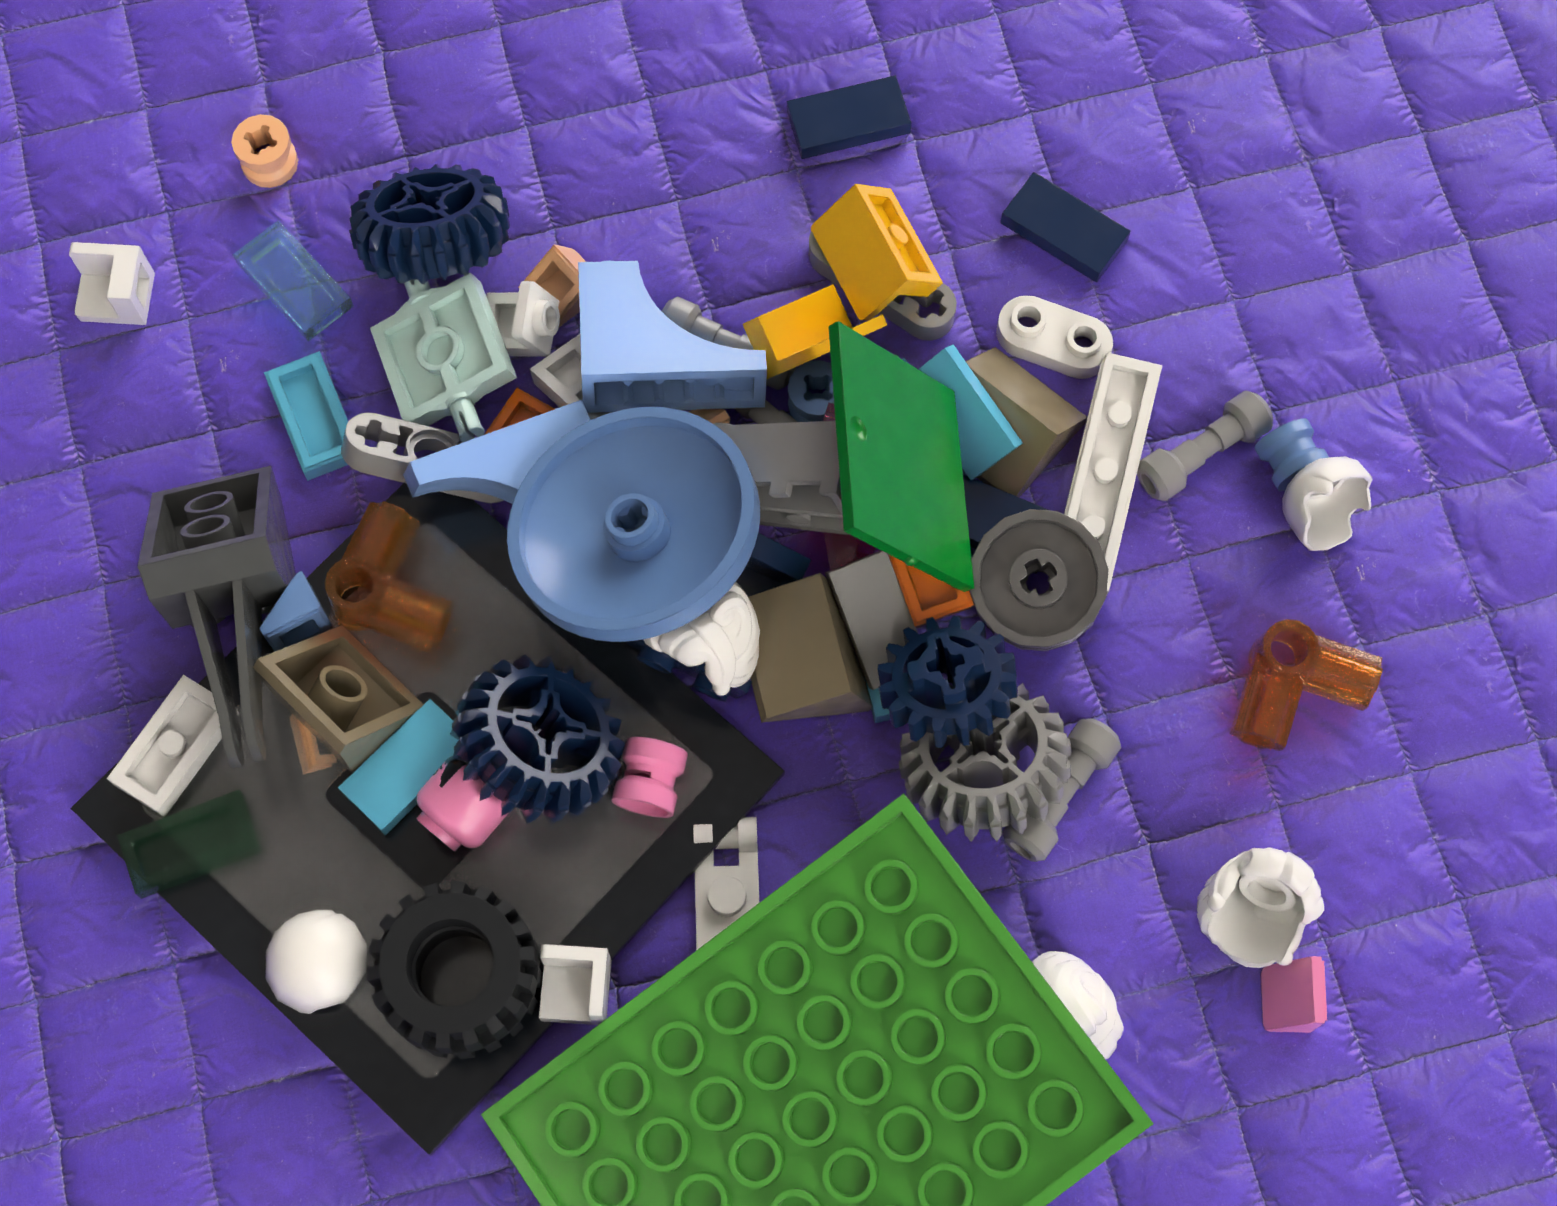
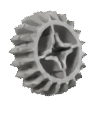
(983, 780)

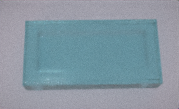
(293, 280)

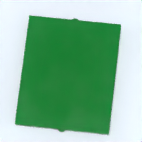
(899, 459)

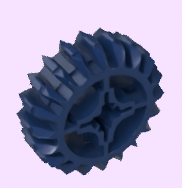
(429, 223)
(519, 748)

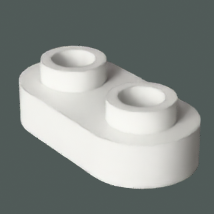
(1052, 339)

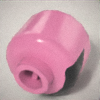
(454, 807)

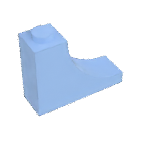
(646, 360)
(494, 461)

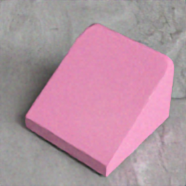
(1294, 996)

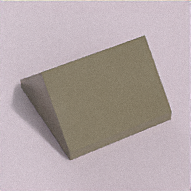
(1035, 413)
(805, 655)
(339, 693)

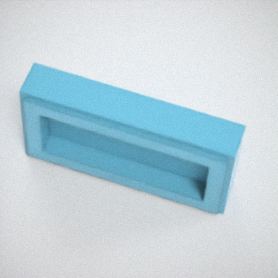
(310, 413)
(982, 428)
(392, 776)

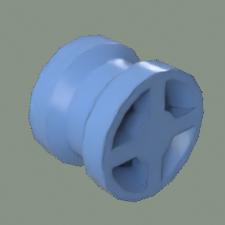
(802, 403)
(1289, 450)

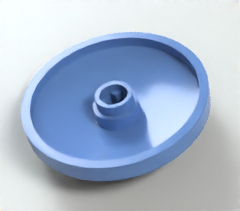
(634, 524)

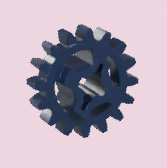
(920, 696)

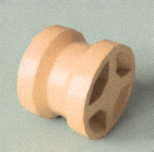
(274, 163)

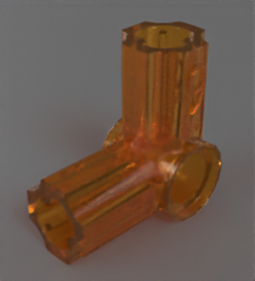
(374, 563)
(1320, 668)

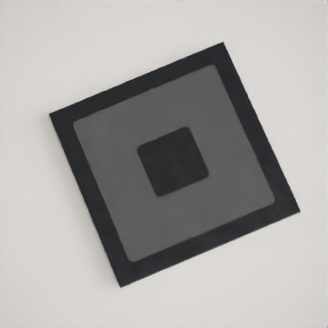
(570, 880)

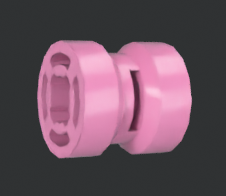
(649, 777)

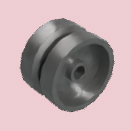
(1046, 544)

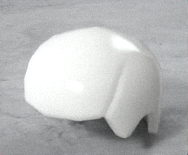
(1324, 498)
(315, 960)

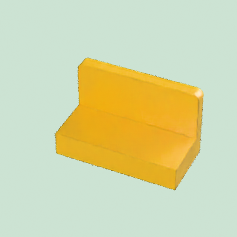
(874, 250)
(801, 330)

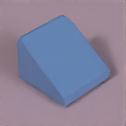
(295, 615)

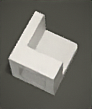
(113, 283)
(574, 984)

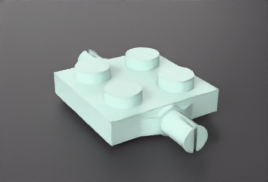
(443, 353)

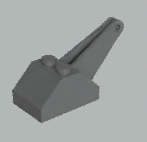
(214, 555)

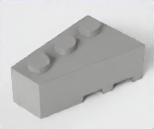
(793, 472)

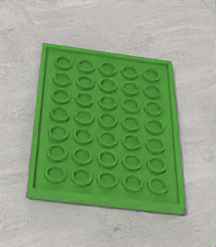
(832, 1051)

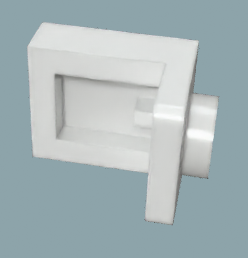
(526, 319)

